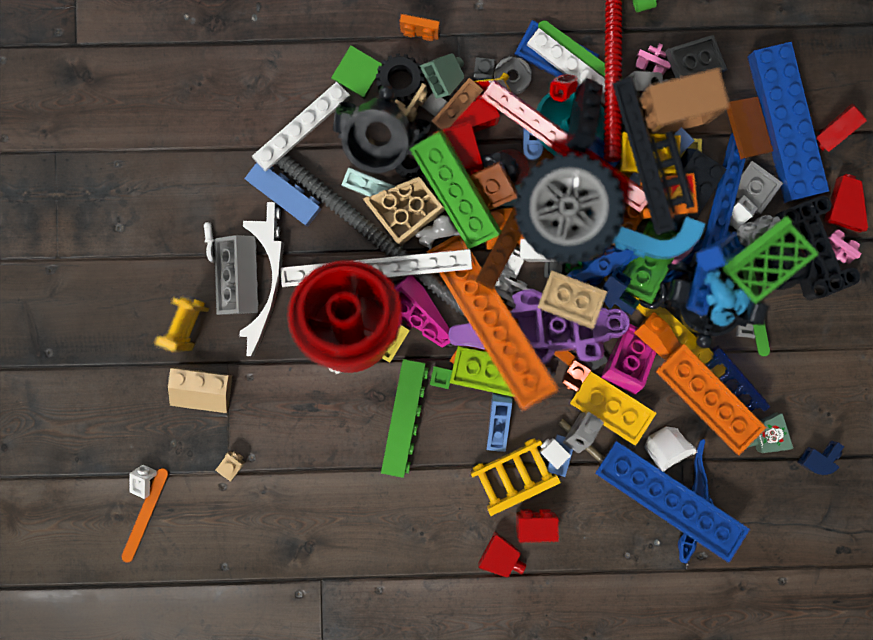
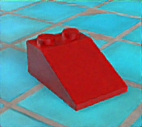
(480, 114)
(465, 146)

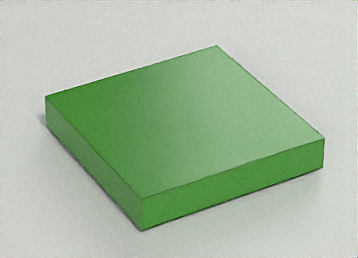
(356, 71)

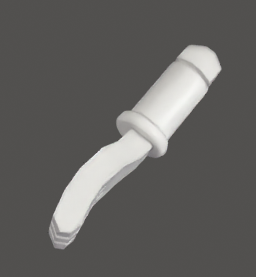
(209, 239)

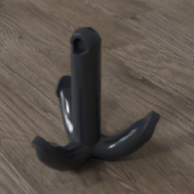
(683, 267)
(660, 299)

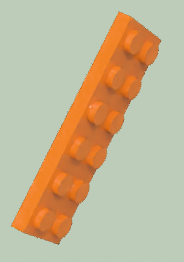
(710, 399)

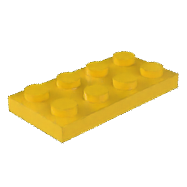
(613, 407)

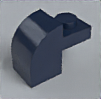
(616, 292)
(822, 463)

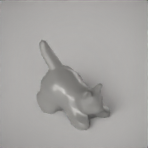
(441, 228)

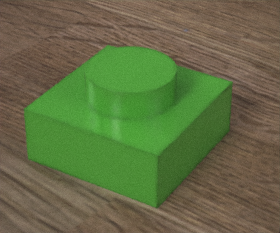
(441, 377)

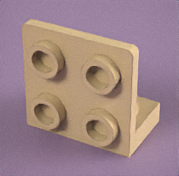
(419, 99)

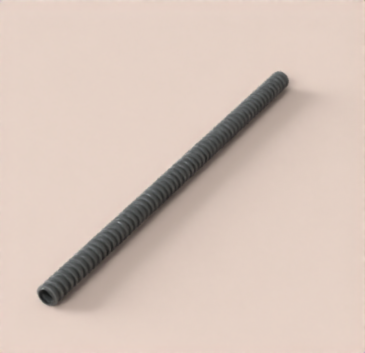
(364, 226)

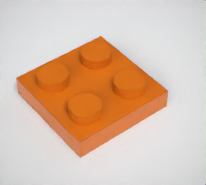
(418, 26)

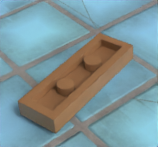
(457, 104)

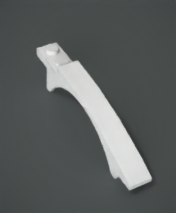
(267, 234)

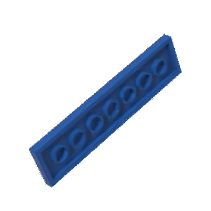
(672, 501)

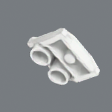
(668, 447)

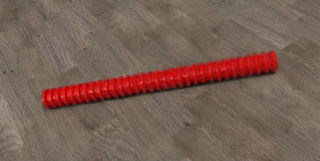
(612, 74)

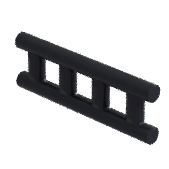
(674, 161)

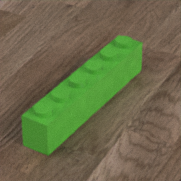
(403, 418)

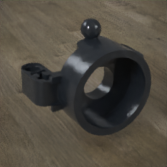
(361, 148)
(703, 325)

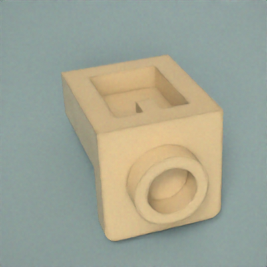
(230, 465)

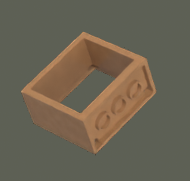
(684, 102)

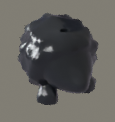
(508, 162)

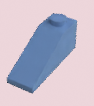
(499, 422)

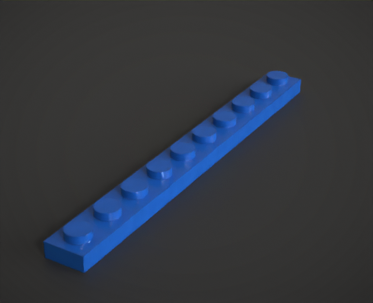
(718, 223)

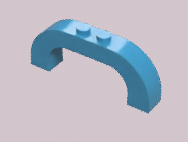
(657, 249)

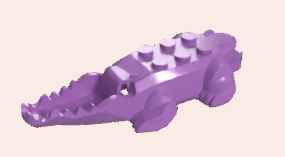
(551, 332)

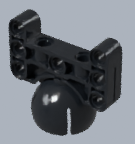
(821, 269)

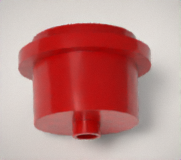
(345, 315)

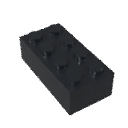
(706, 175)

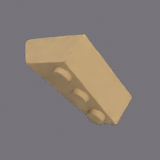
(405, 208)

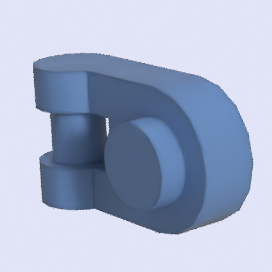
(531, 148)

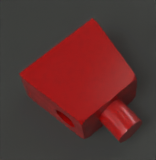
(501, 557)

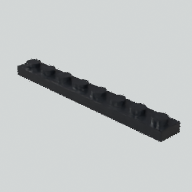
(644, 155)

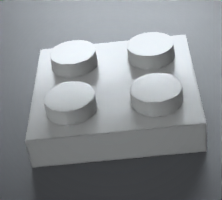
(757, 186)

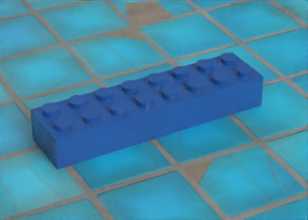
(788, 122)

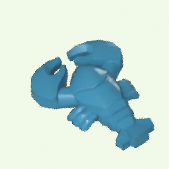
(725, 298)

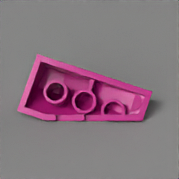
(421, 312)

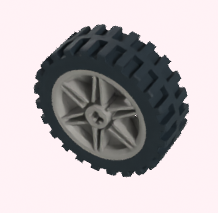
(594, 232)

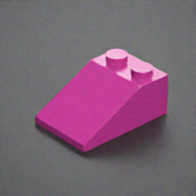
(629, 362)

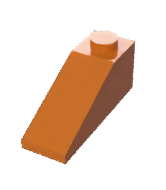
(658, 336)

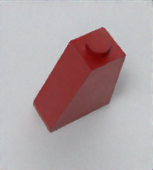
(840, 128)
(848, 205)

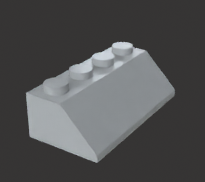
(236, 275)

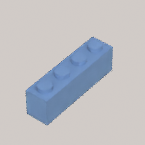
(284, 194)

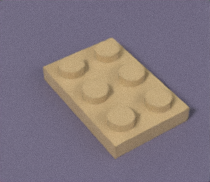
(572, 299)

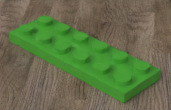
(455, 190)

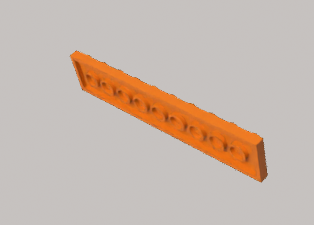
(497, 331)

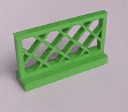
(757, 248)

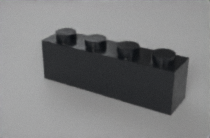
(584, 116)

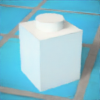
(742, 212)
(554, 452)

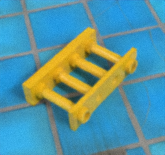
(182, 326)
(530, 487)

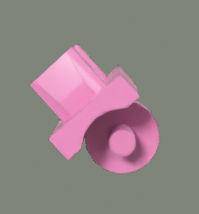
(645, 57)
(844, 251)

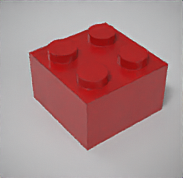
(537, 526)

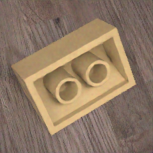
(199, 390)

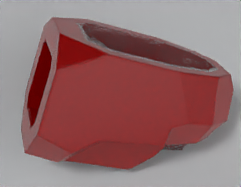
(563, 87)

